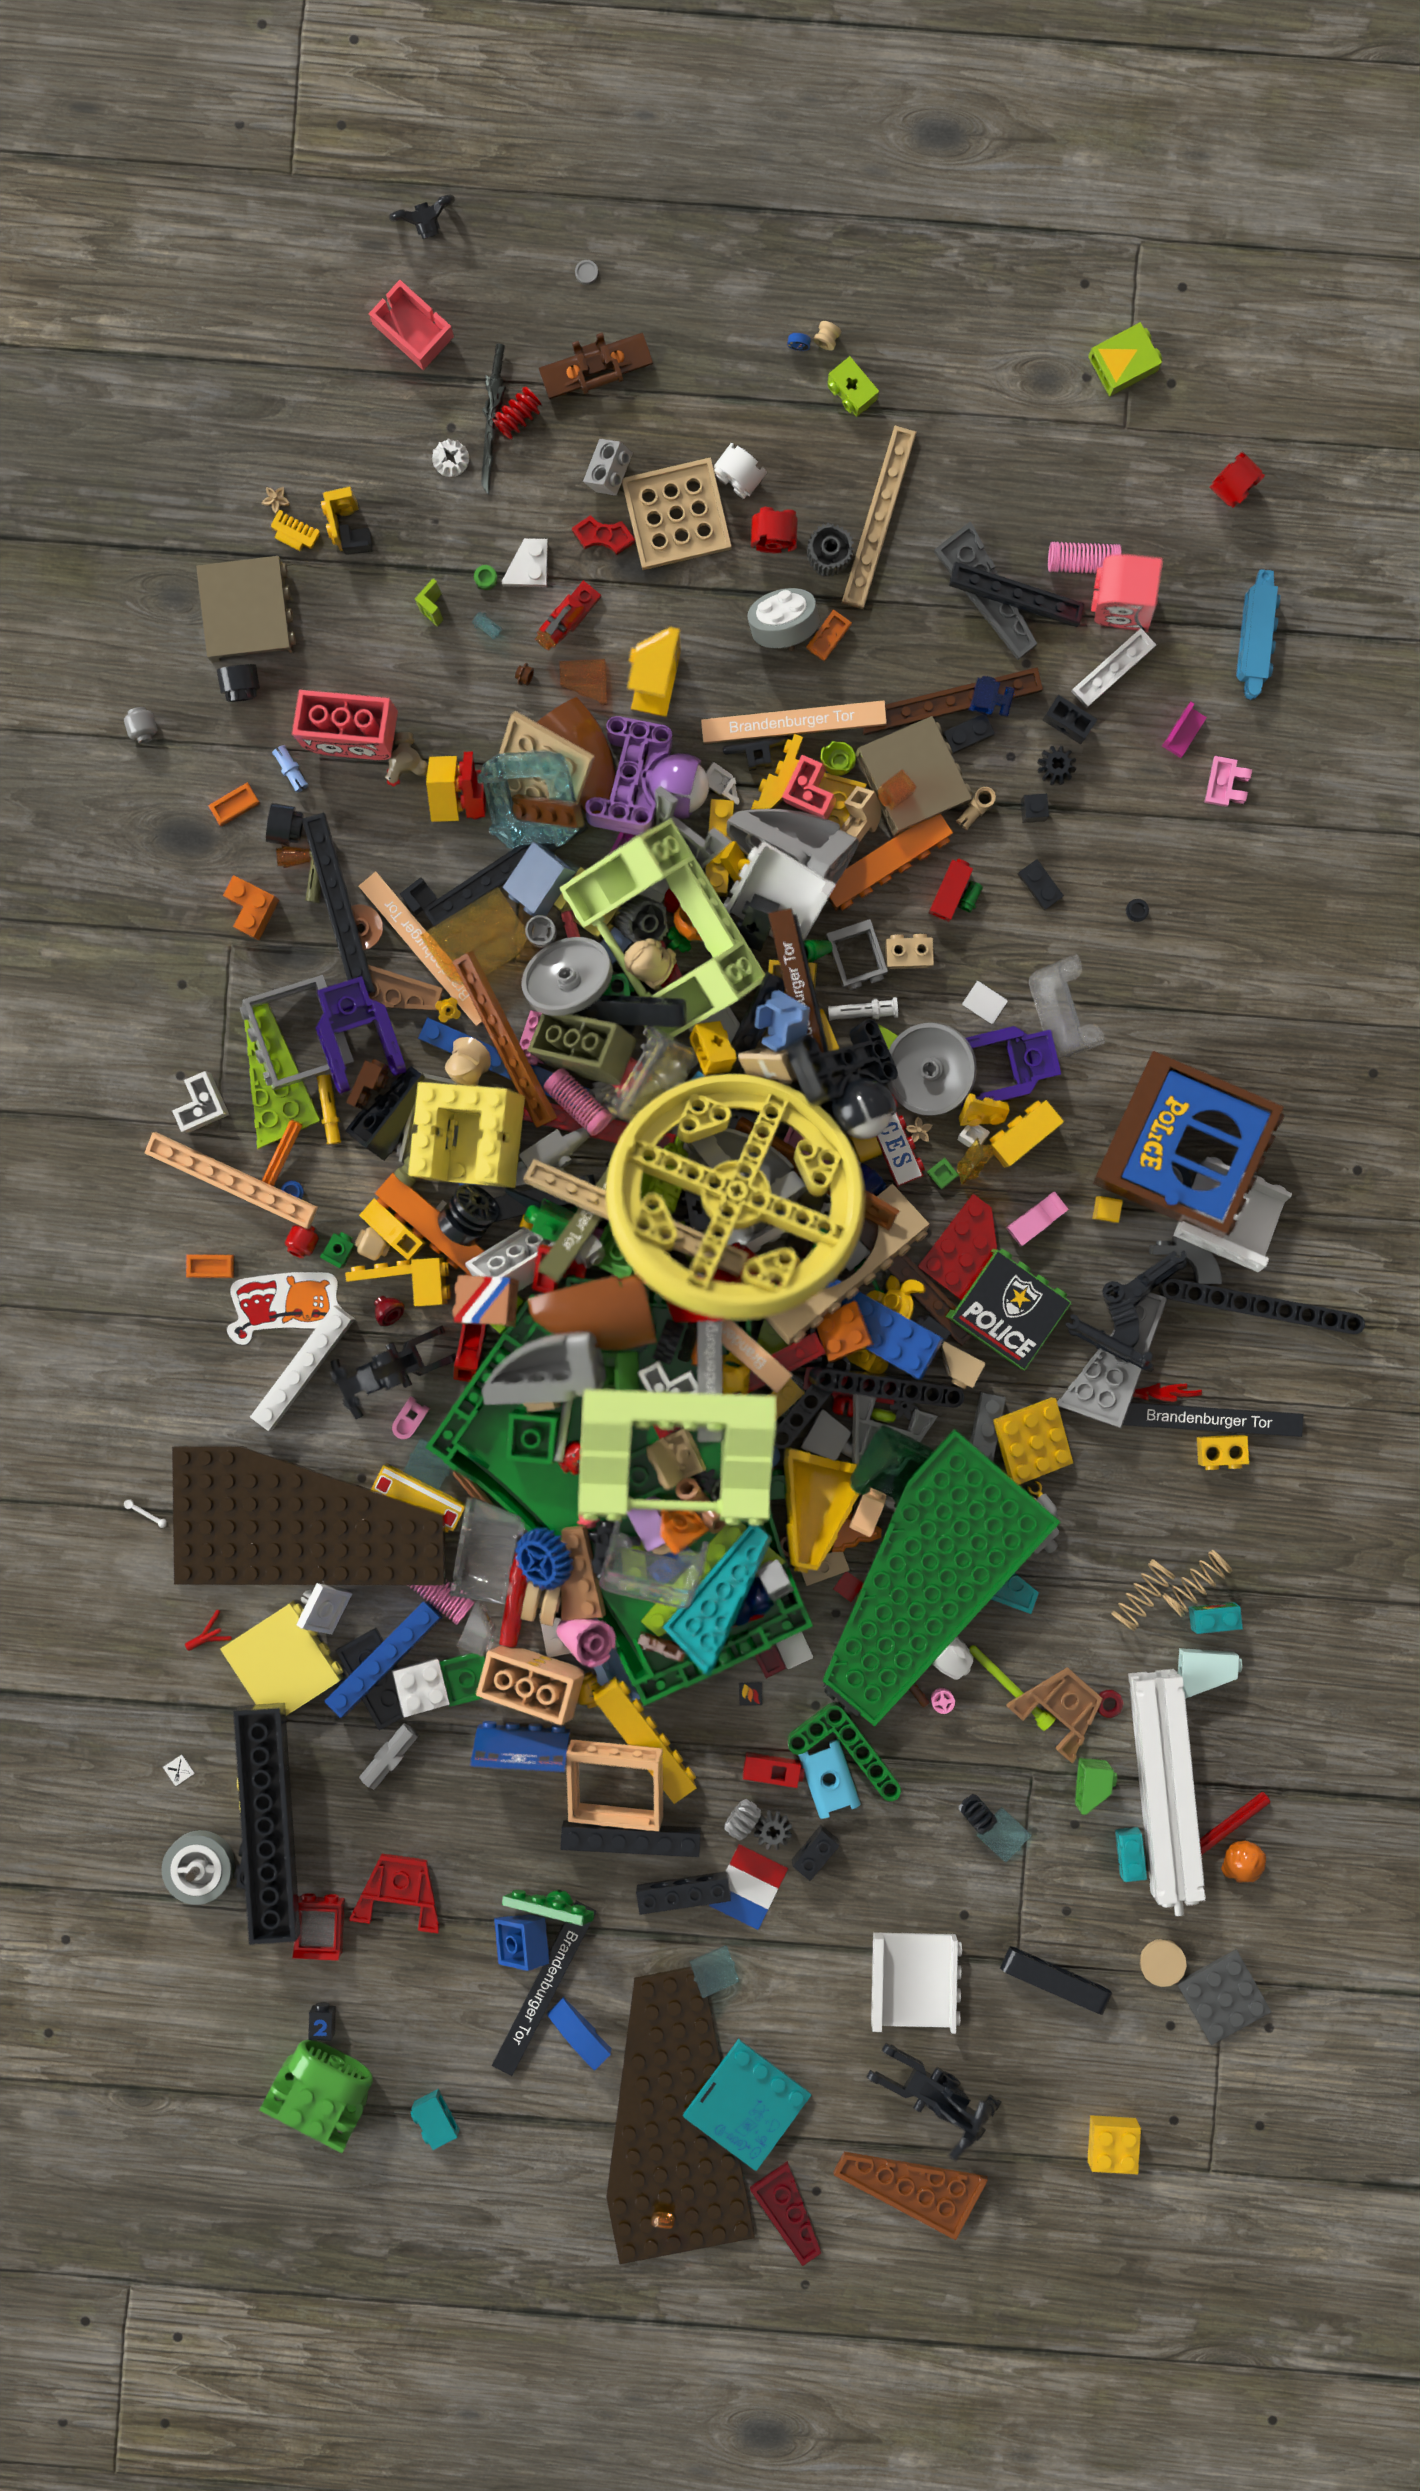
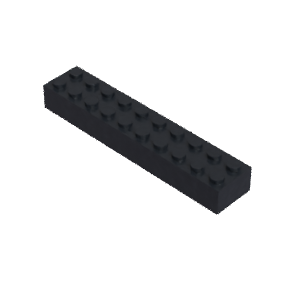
(266, 1823)

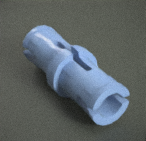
(290, 768)

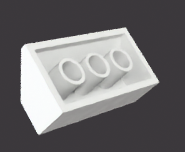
(510, 1258)

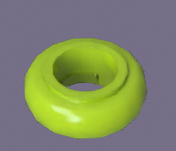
(883, 1415)

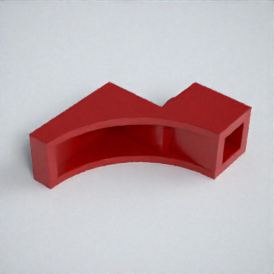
(469, 1351)

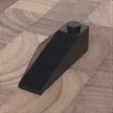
(384, 1122)

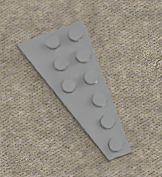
(1108, 1383)

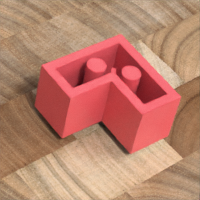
(803, 789)

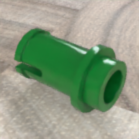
(970, 897)

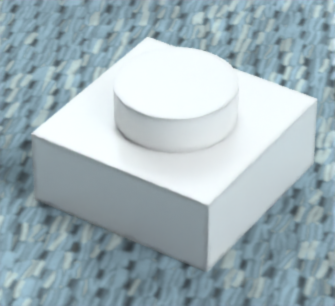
(970, 1134)

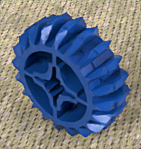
(544, 1558)

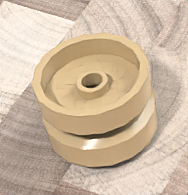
(546, 1600)

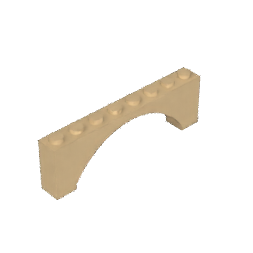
(907, 1228)

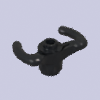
(425, 216)

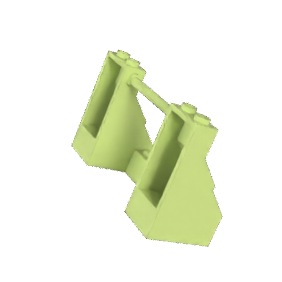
(637, 867)
(745, 1450)

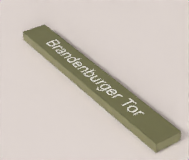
(571, 1240)

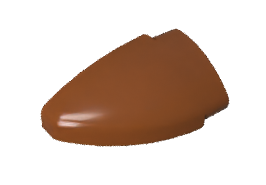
(580, 727)
(612, 1313)

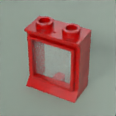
(320, 1927)

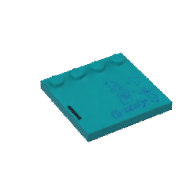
(747, 2104)

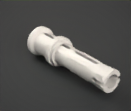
(874, 1009)

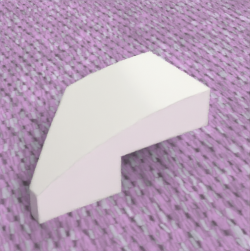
(722, 782)

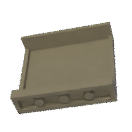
(245, 607)
(927, 763)

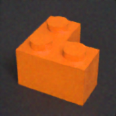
(256, 905)

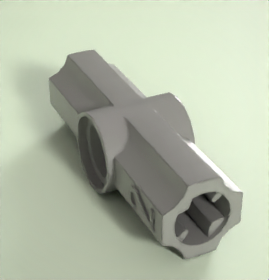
(388, 1756)

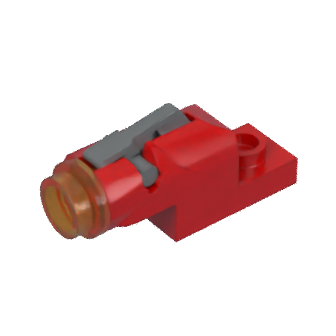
(567, 615)

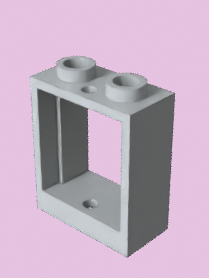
(849, 932)

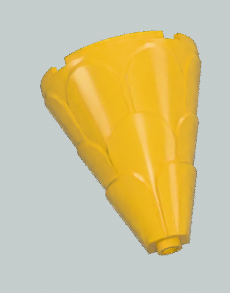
(816, 1505)

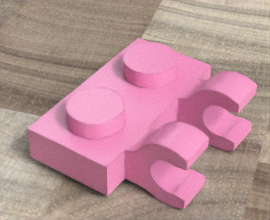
(1221, 780)

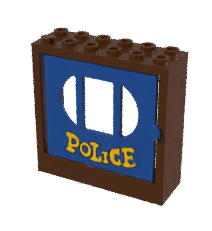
(1181, 1097)

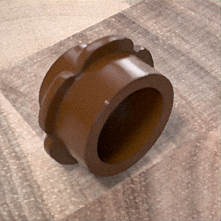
(524, 674)

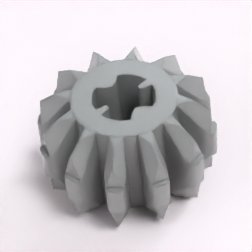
(742, 1819)

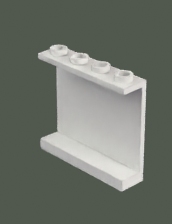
(783, 882)
(1255, 1223)
(915, 1980)

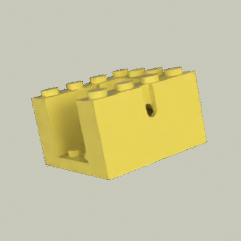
(481, 1120)

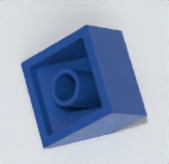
(522, 1941)

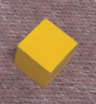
(1107, 1209)

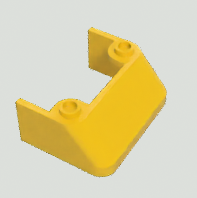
(655, 671)

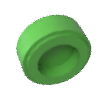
(485, 577)

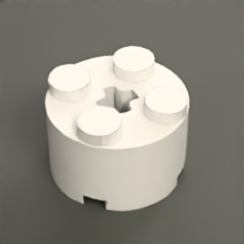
(739, 470)

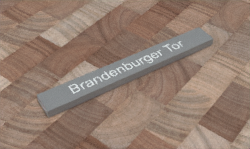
(709, 1366)

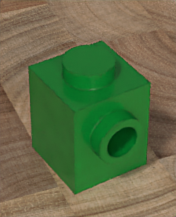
(777, 1484)

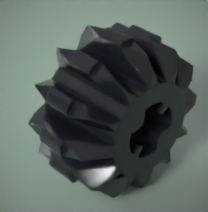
(1051, 758)
(977, 1814)

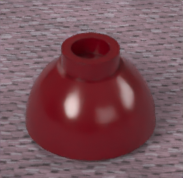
(388, 1310)

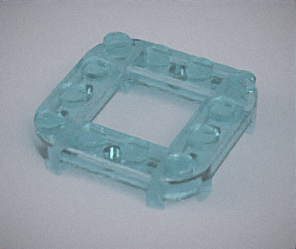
(523, 765)

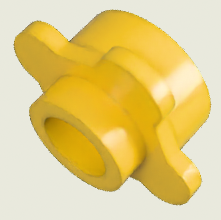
(450, 1003)

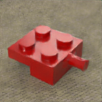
(473, 794)

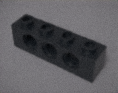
(683, 1892)

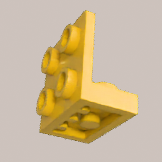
(338, 502)

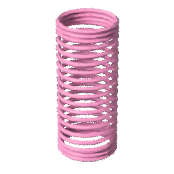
(1054, 557)
(559, 1079)
(447, 1601)

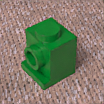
(338, 1259)

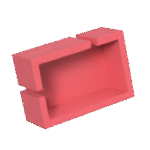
(411, 325)

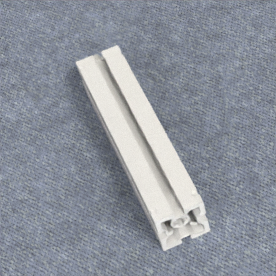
(1167, 1788)

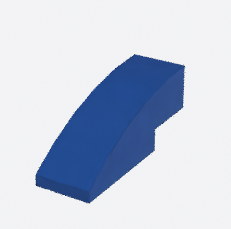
(579, 2034)

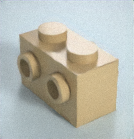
(909, 956)

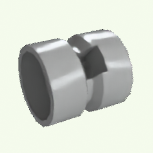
(540, 931)

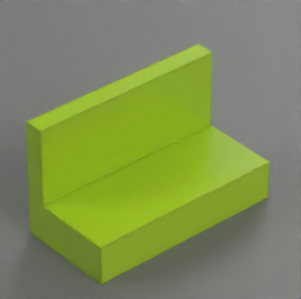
(426, 600)

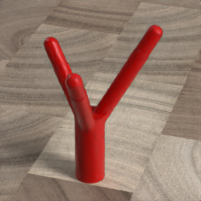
(207, 1637)

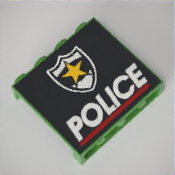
(1010, 1309)

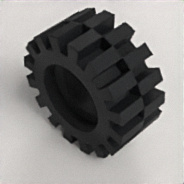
(668, 1341)

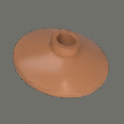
(373, 925)

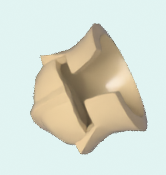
(468, 1061)

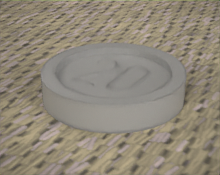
(586, 272)

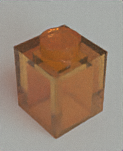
(896, 790)

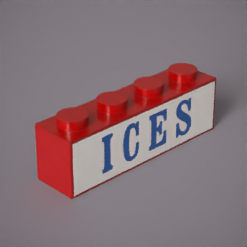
(899, 1152)

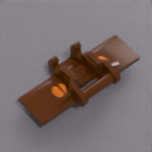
(592, 359)

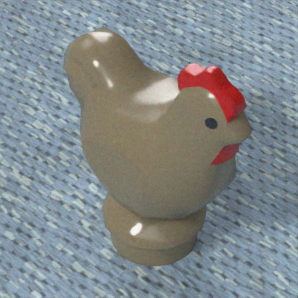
(404, 759)

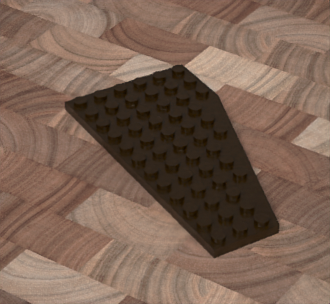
(284, 1524)
(656, 2153)

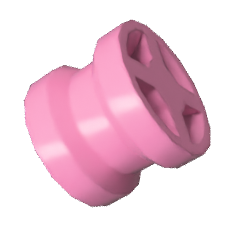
(943, 1705)

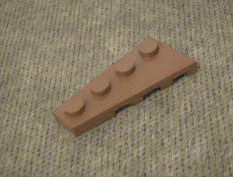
(403, 992)
(581, 1592)

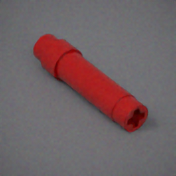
(513, 1607)

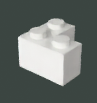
(206, 1104)
(657, 1380)

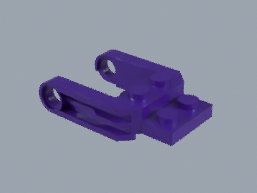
(346, 1008)
(1030, 1058)

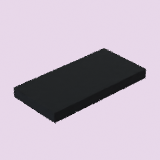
(383, 1699)

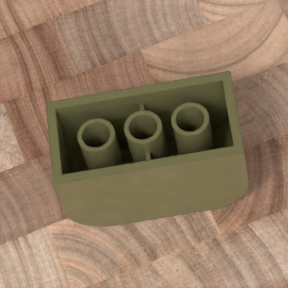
(583, 1047)

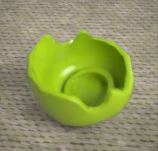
(838, 758)

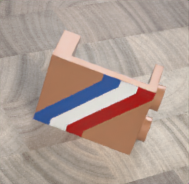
(486, 1300)

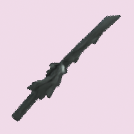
(496, 391)

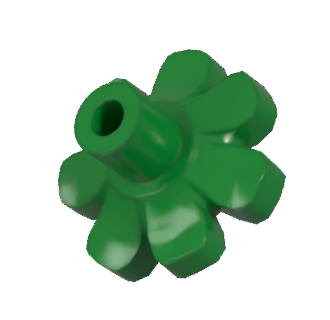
(678, 941)

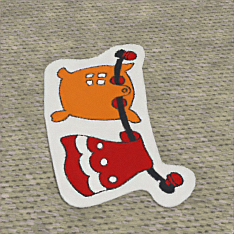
(281, 1302)

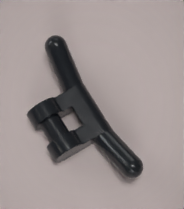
(750, 748)

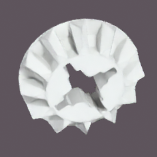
(448, 468)

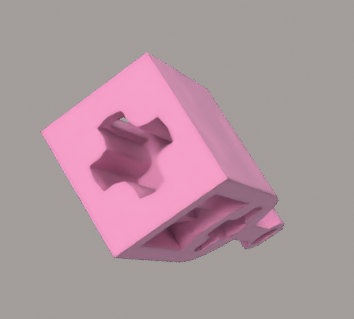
(1037, 1219)

